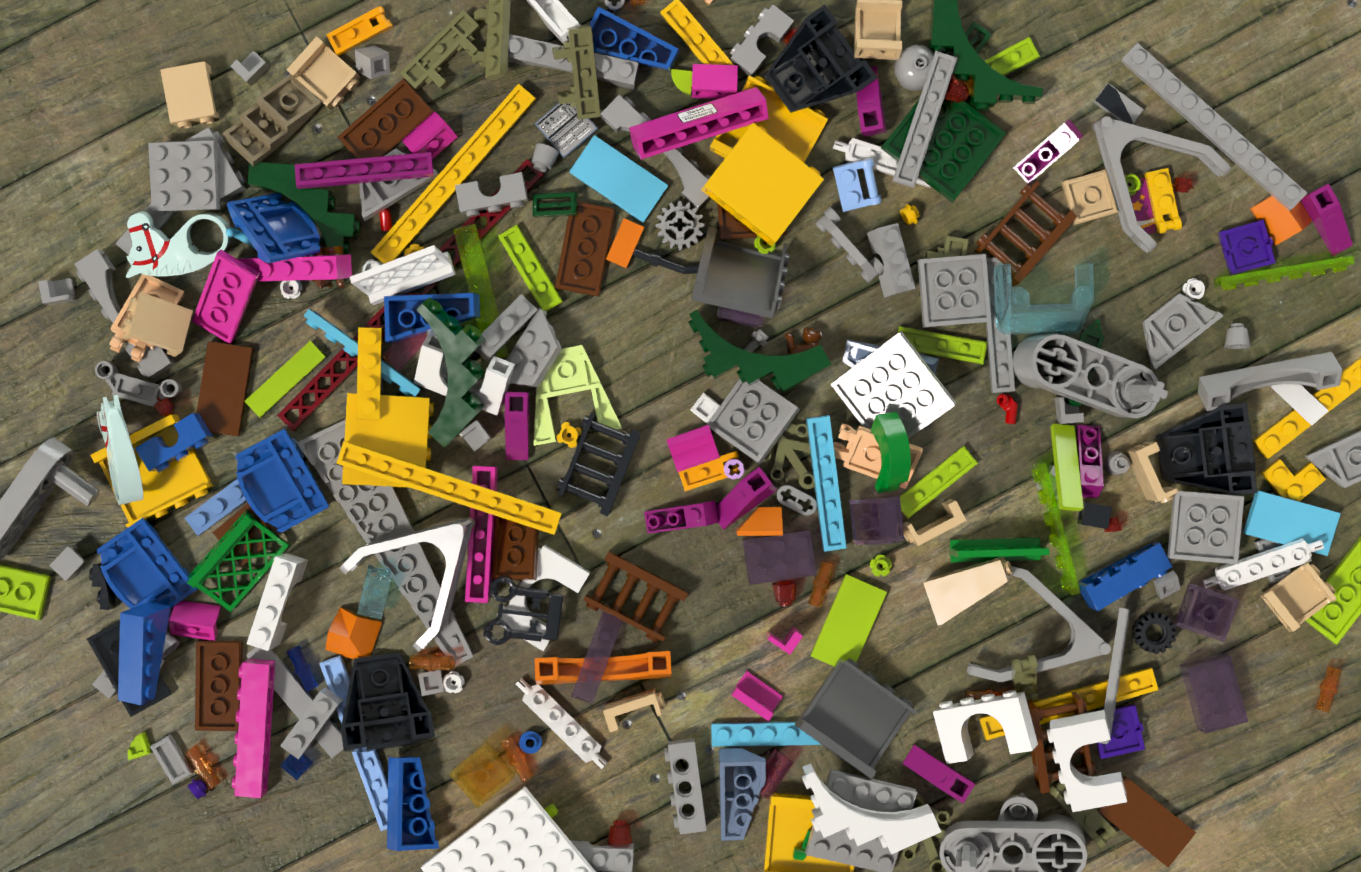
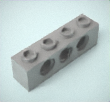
(693, 821)

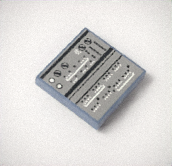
(564, 128)

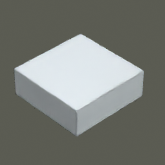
(705, 407)

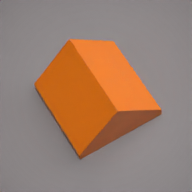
(1279, 221)

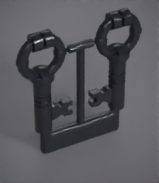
(553, 616)

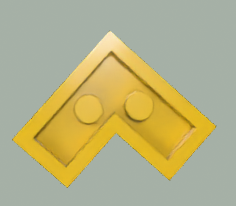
(1289, 485)

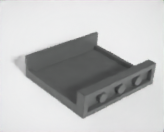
(740, 277)
(854, 716)

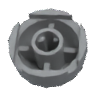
(907, 72)

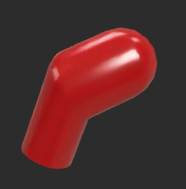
(385, 220)
(1010, 406)

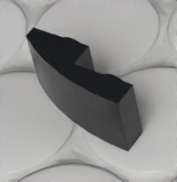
(105, 596)

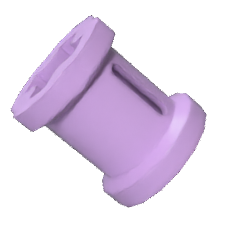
(734, 475)

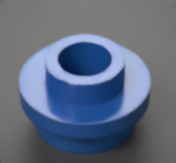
(530, 735)

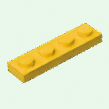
(693, 34)
(368, 373)

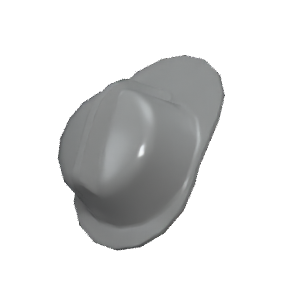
(1018, 809)

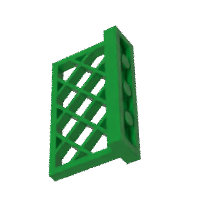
(223, 548)
(987, 549)

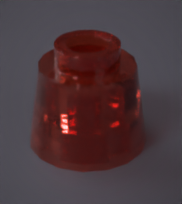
(957, 90)
(784, 592)
(620, 833)

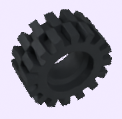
(1167, 632)

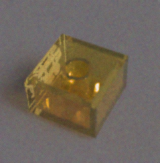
(482, 774)

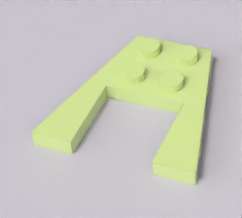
(570, 374)

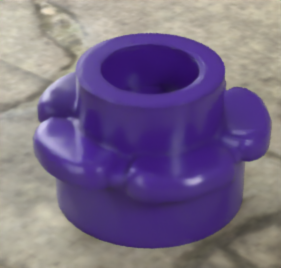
(198, 788)

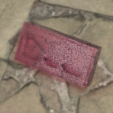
(402, 351)
(776, 768)

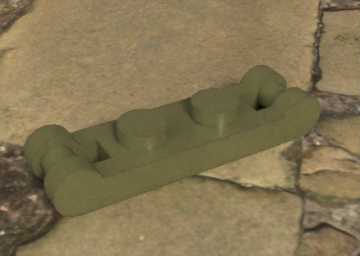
(1025, 677)
(1088, 819)

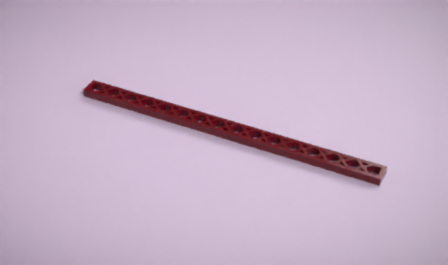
(378, 318)

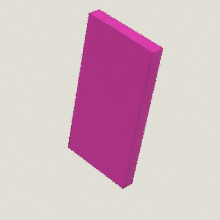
(225, 296)

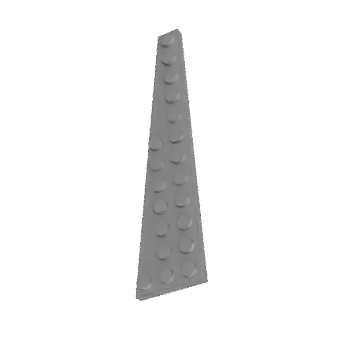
(379, 516)

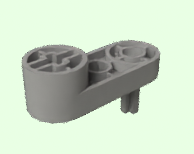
(1117, 381)
(33, 486)
(972, 840)

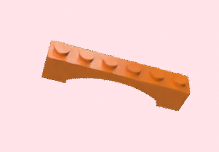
(632, 667)

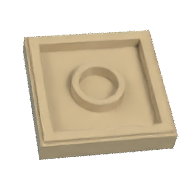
(1090, 196)

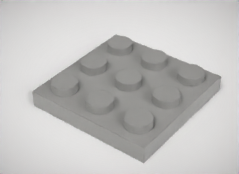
(184, 176)
(954, 290)
(753, 418)
(1205, 527)

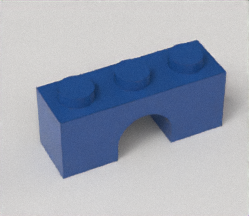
(191, 433)

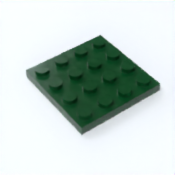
(956, 148)

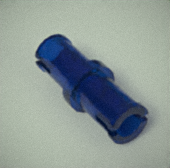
(302, 668)

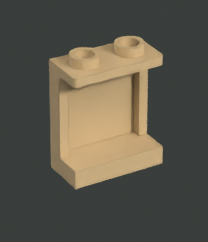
(878, 29)
(324, 73)
(189, 94)
(157, 323)
(1145, 473)
(952, 519)
(1298, 596)
(613, 709)

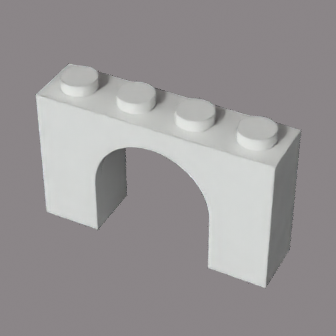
(433, 375)
(550, 566)
(267, 626)
(1010, 711)
(1082, 790)

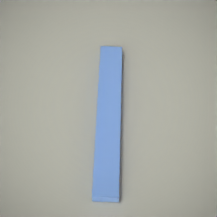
(367, 762)

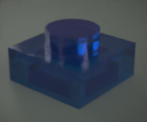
(296, 767)

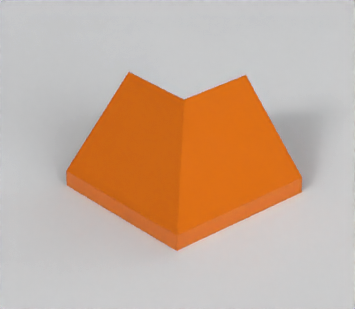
(762, 522)
(352, 634)

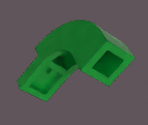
(894, 451)

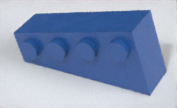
(626, 41)
(405, 322)
(1124, 576)
(141, 651)
(408, 807)

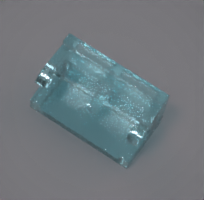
(374, 592)

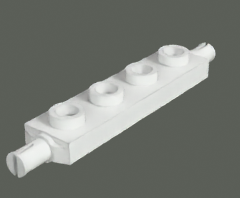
(860, 150)
(1263, 564)
(561, 723)

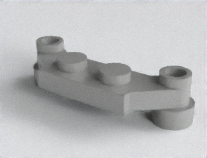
(828, 223)
(134, 388)

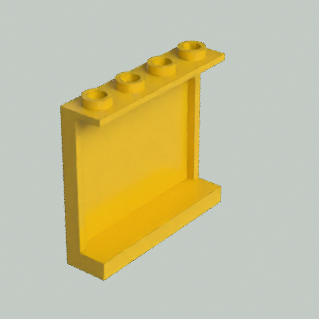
(796, 129)
(762, 183)
(398, 434)
(162, 489)
(787, 826)

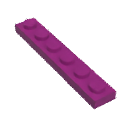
(364, 170)

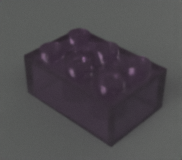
(779, 557)
(1214, 693)

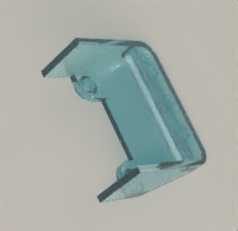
(1017, 316)

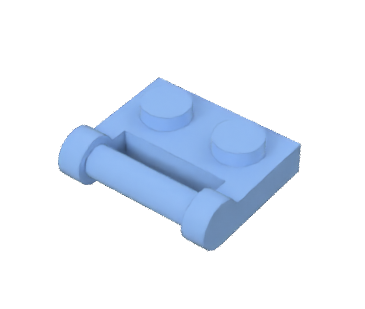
(849, 185)

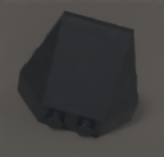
(817, 65)
(1211, 452)
(383, 706)

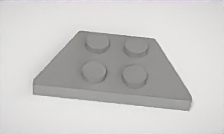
(382, 194)
(1175, 326)
(534, 352)
(1340, 460)

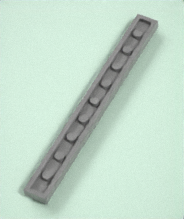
(1213, 127)

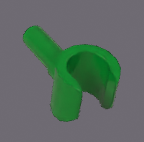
(799, 853)

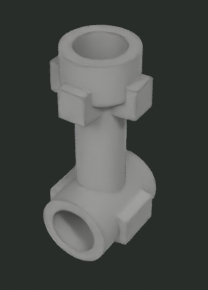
(759, 338)

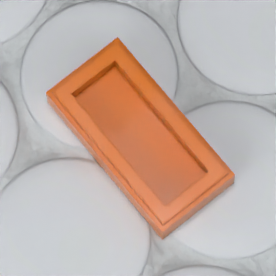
(625, 243)

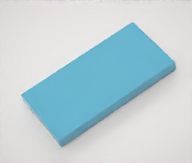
(618, 179)
(1289, 520)

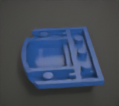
(275, 228)
(278, 482)
(143, 568)

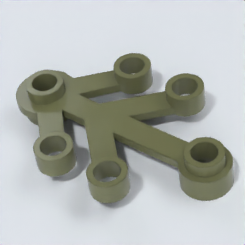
(786, 447)
(929, 845)

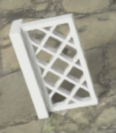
(404, 274)

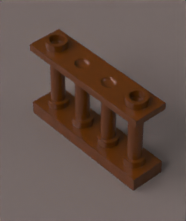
(1046, 237)
(654, 583)
(1041, 756)

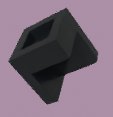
(1094, 515)

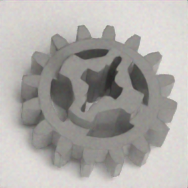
(690, 225)

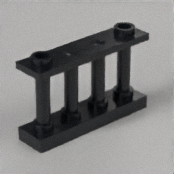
(621, 460)

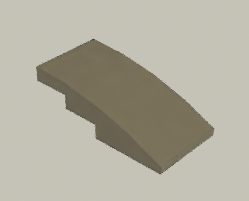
(272, 119)

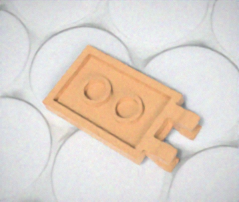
(150, 286)
(864, 454)

